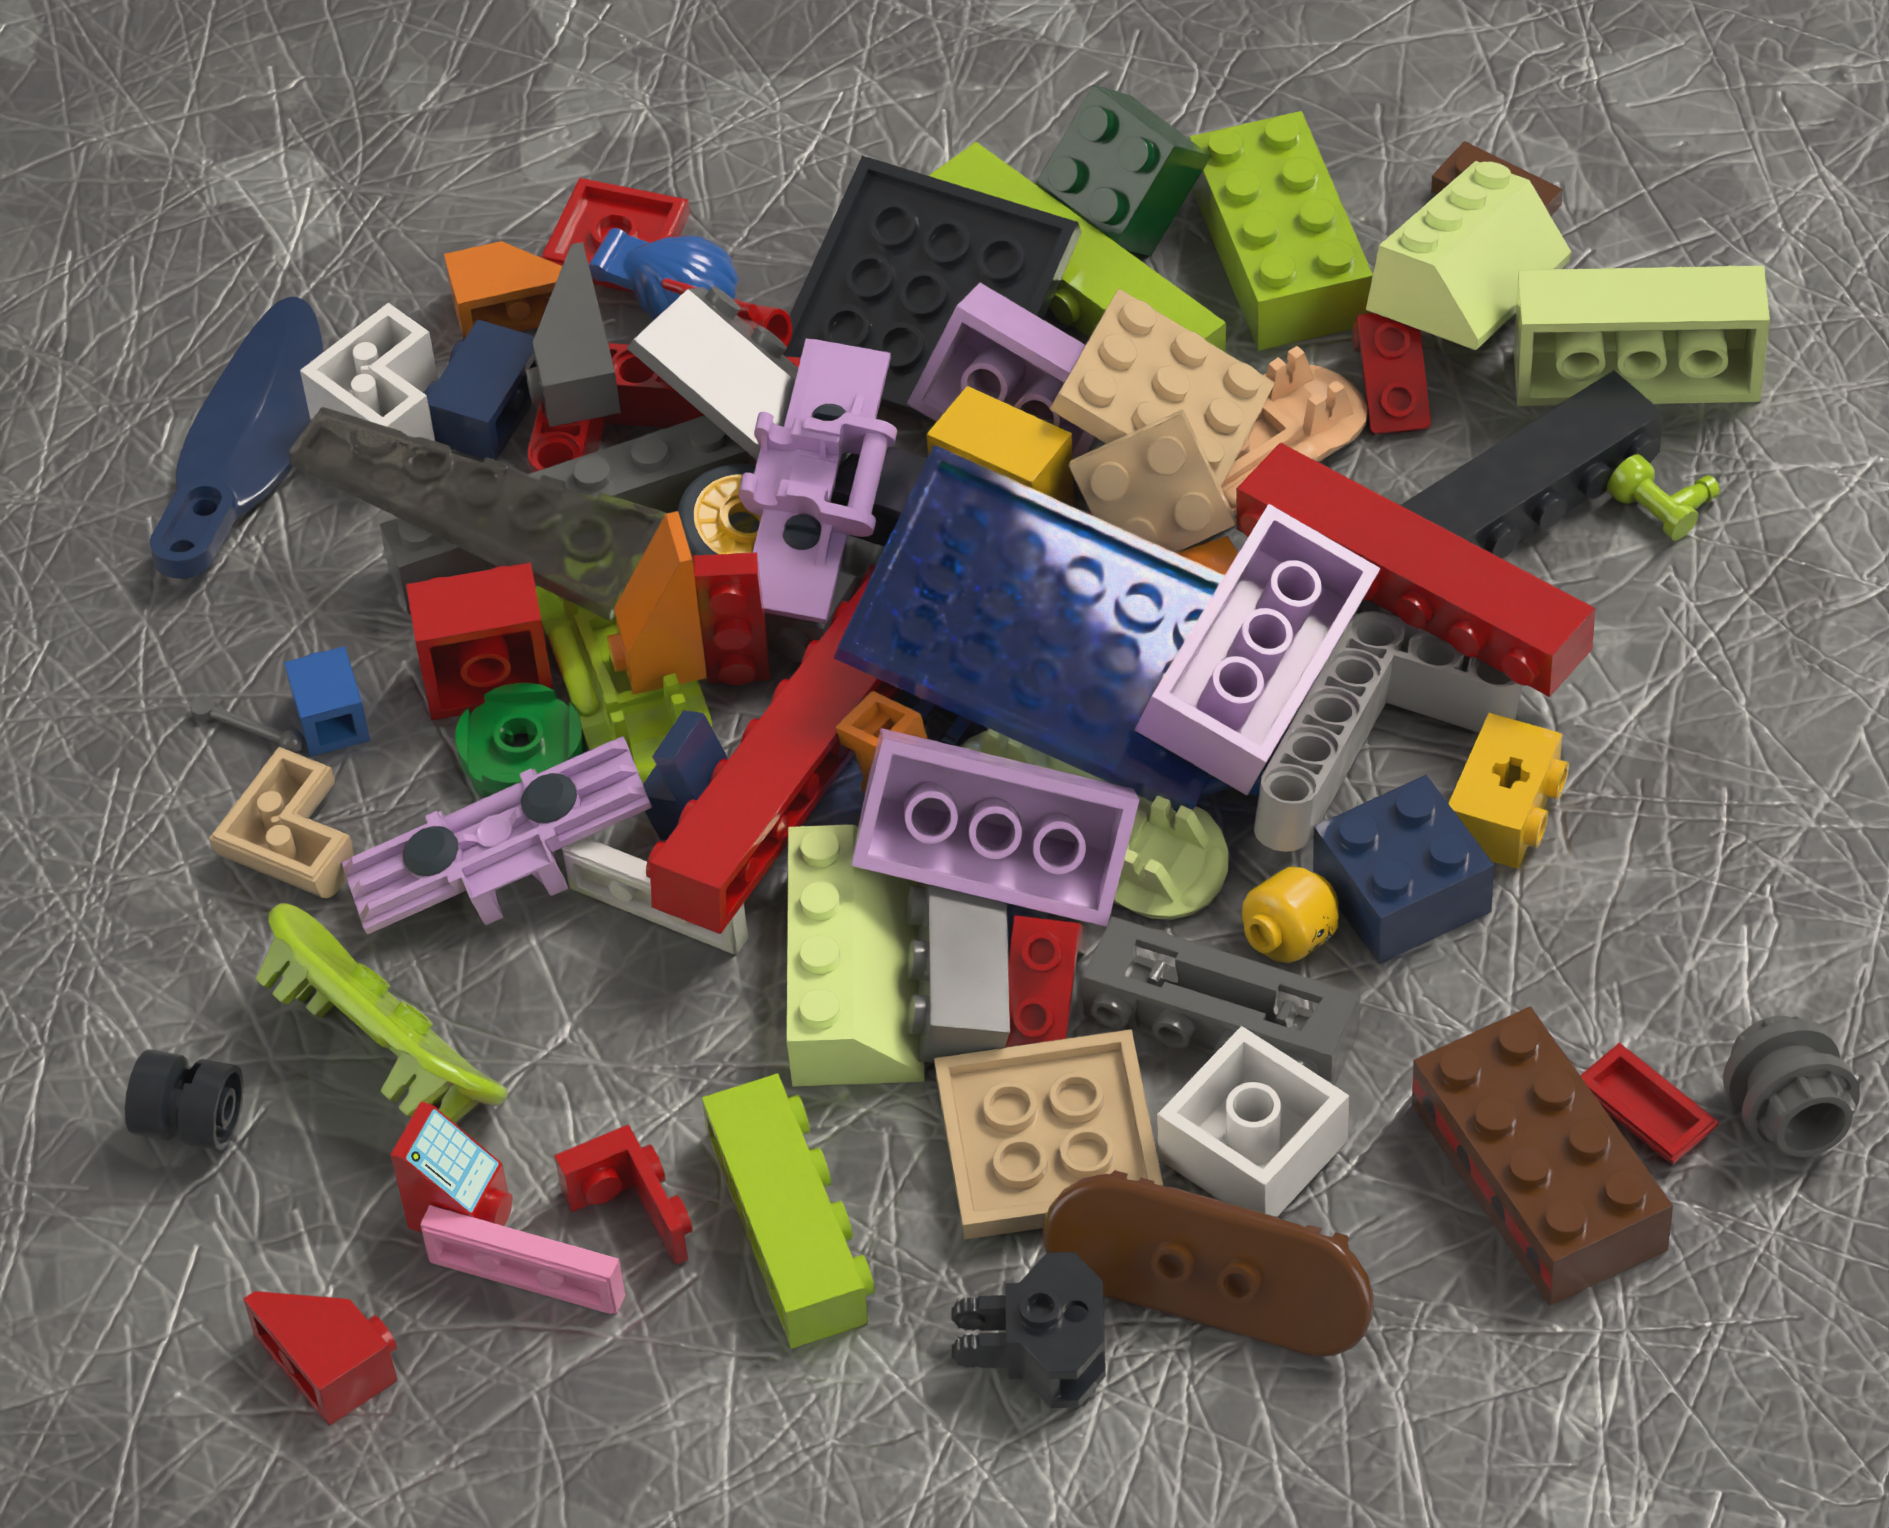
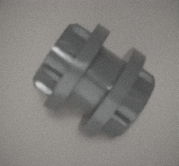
(1791, 1086)

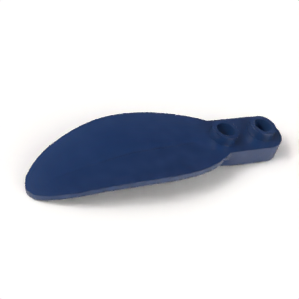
(239, 439)

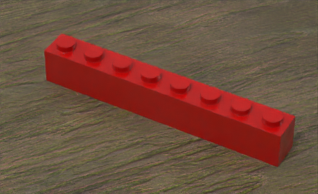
(764, 787)

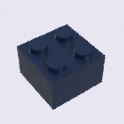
(1403, 868)

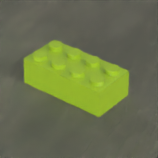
(1281, 231)

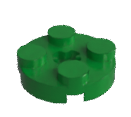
(511, 710)

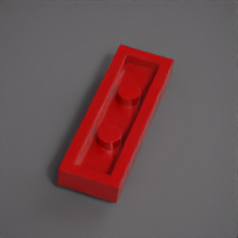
(732, 618)

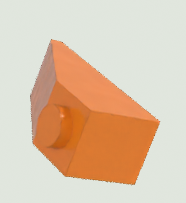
(659, 615)

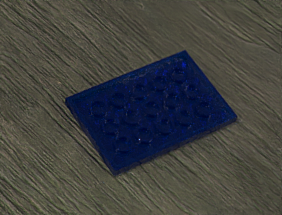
(1032, 622)

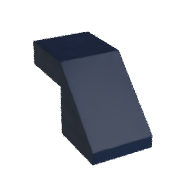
(681, 770)

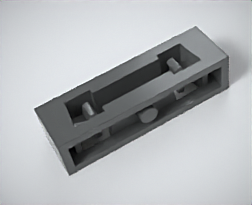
(1213, 997)

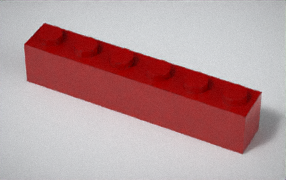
(1430, 573)

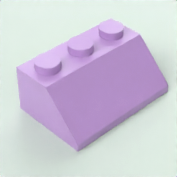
(1004, 355)

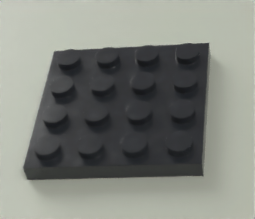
(906, 258)

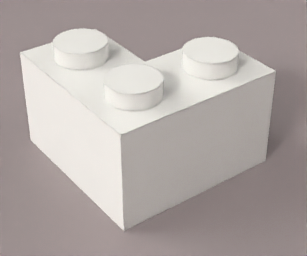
(377, 374)

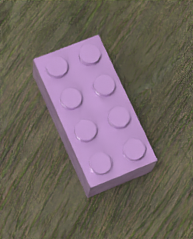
(1257, 649)

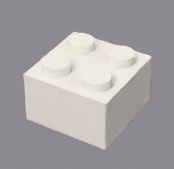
(1253, 1125)

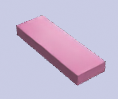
(523, 1260)

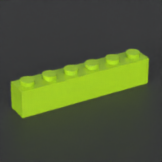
(1097, 262)

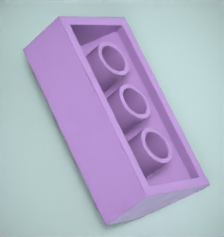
(994, 827)

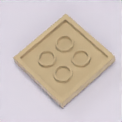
(1151, 367)
(1039, 1121)

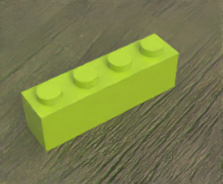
(787, 1211)

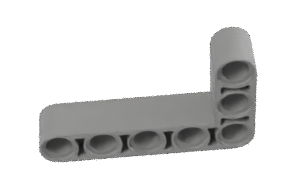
(1370, 666)

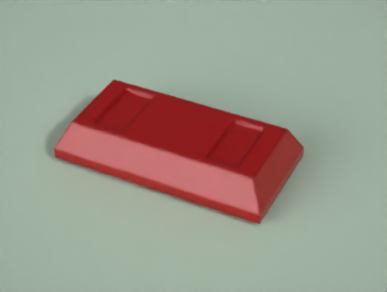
(1648, 1104)

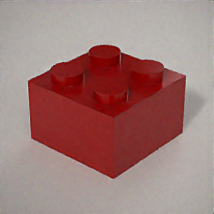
(477, 636)

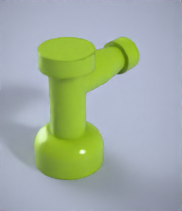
(1634, 482)

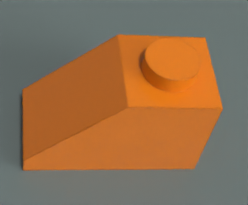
(500, 286)

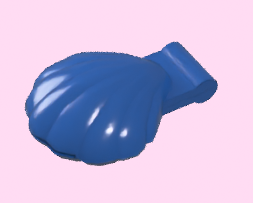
(645, 264)

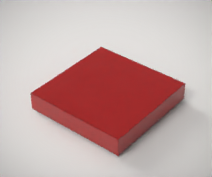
(602, 206)

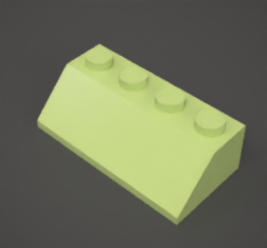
(1461, 256)
(847, 966)

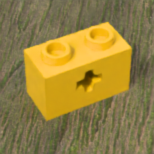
(1508, 786)

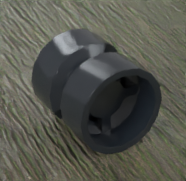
(194, 1101)

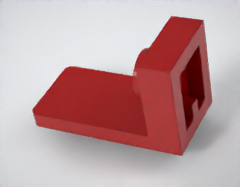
(1392, 374)
(1042, 978)
(614, 1163)

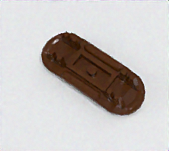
(1214, 1263)

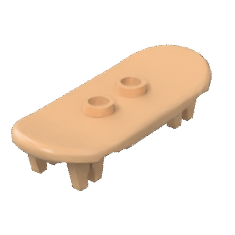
(1306, 411)

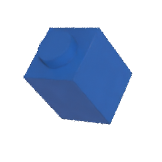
(327, 701)

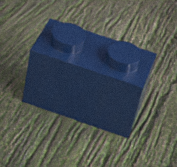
(482, 390)

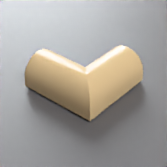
(273, 828)

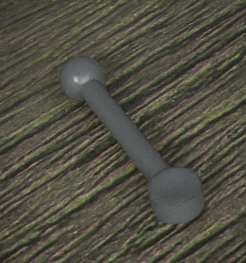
(204, 709)

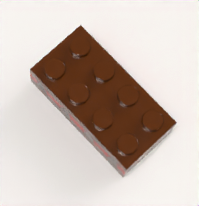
(1541, 1155)

